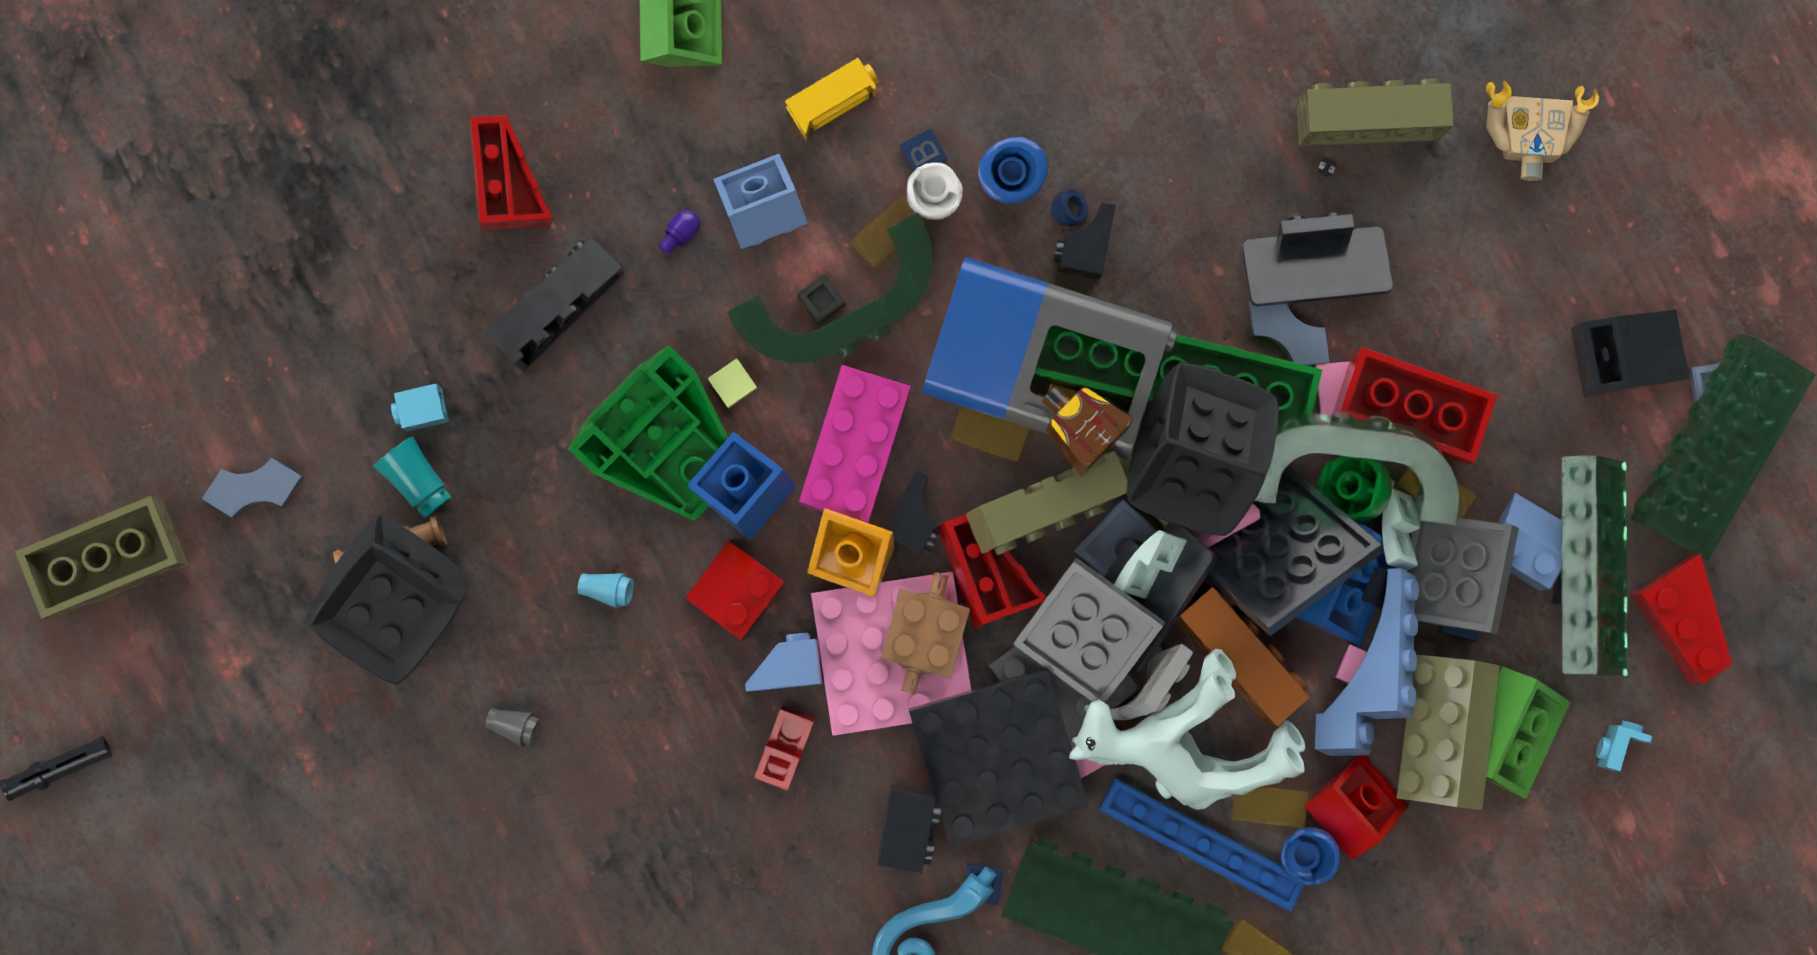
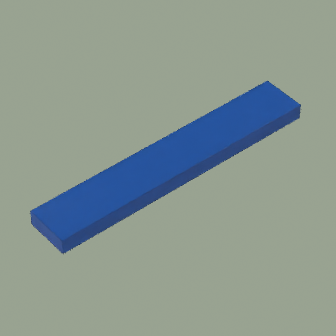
(1201, 844)

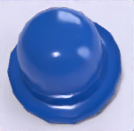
(1013, 170)

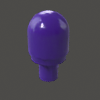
(680, 230)

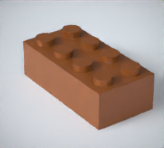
(1259, 675)

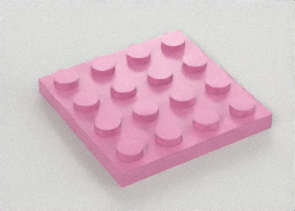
(860, 685)

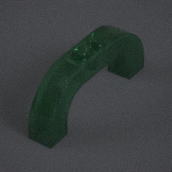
(871, 320)
(1370, 439)

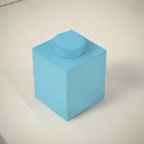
(420, 408)

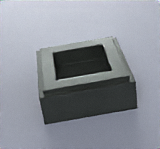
(821, 299)

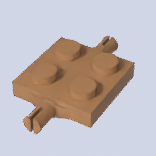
(925, 633)

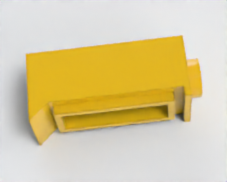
(832, 96)

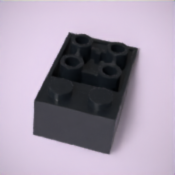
(1629, 352)

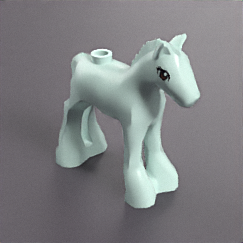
(1170, 753)

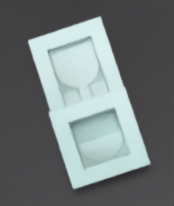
(1397, 523)
(1156, 553)

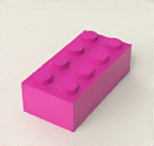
(855, 444)

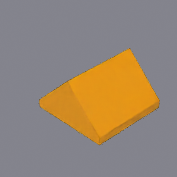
(851, 552)

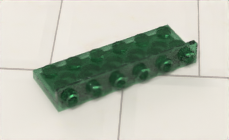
(1722, 445)
(1594, 566)
(1107, 911)

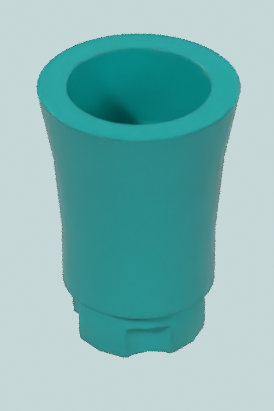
(413, 477)

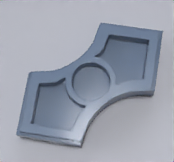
(1300, 341)
(235, 492)

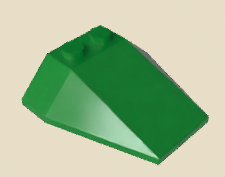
(653, 434)

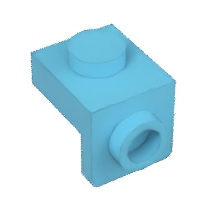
(1613, 747)

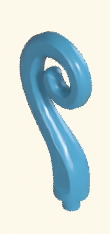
(964, 901)

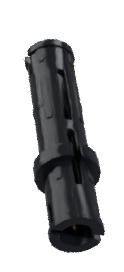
(39, 776)

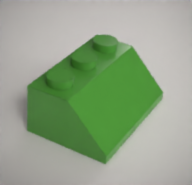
(681, 32)
(1522, 730)

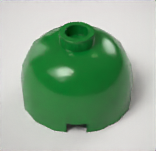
(1357, 487)

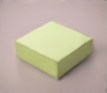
(732, 383)

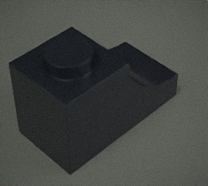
(1086, 250)
(910, 521)

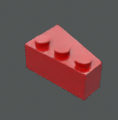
(503, 182)
(988, 582)
(1686, 619)

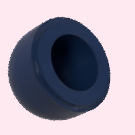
(1061, 211)

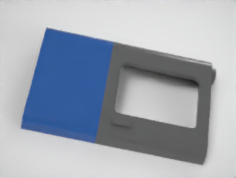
(998, 333)

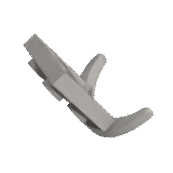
(1163, 670)

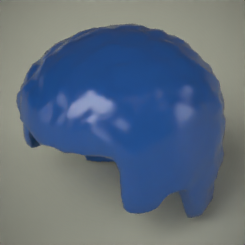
(1310, 855)

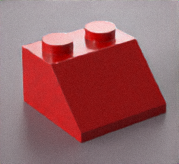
(735, 590)
(1356, 806)

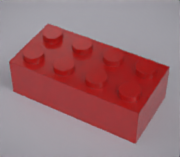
(1436, 405)

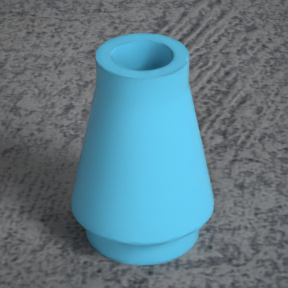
(607, 588)

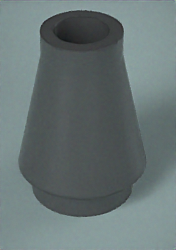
(515, 726)

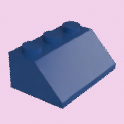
(1342, 610)

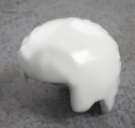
(934, 191)

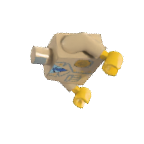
(1535, 127)

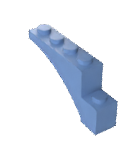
(1384, 679)

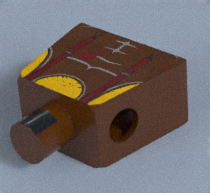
(1084, 426)

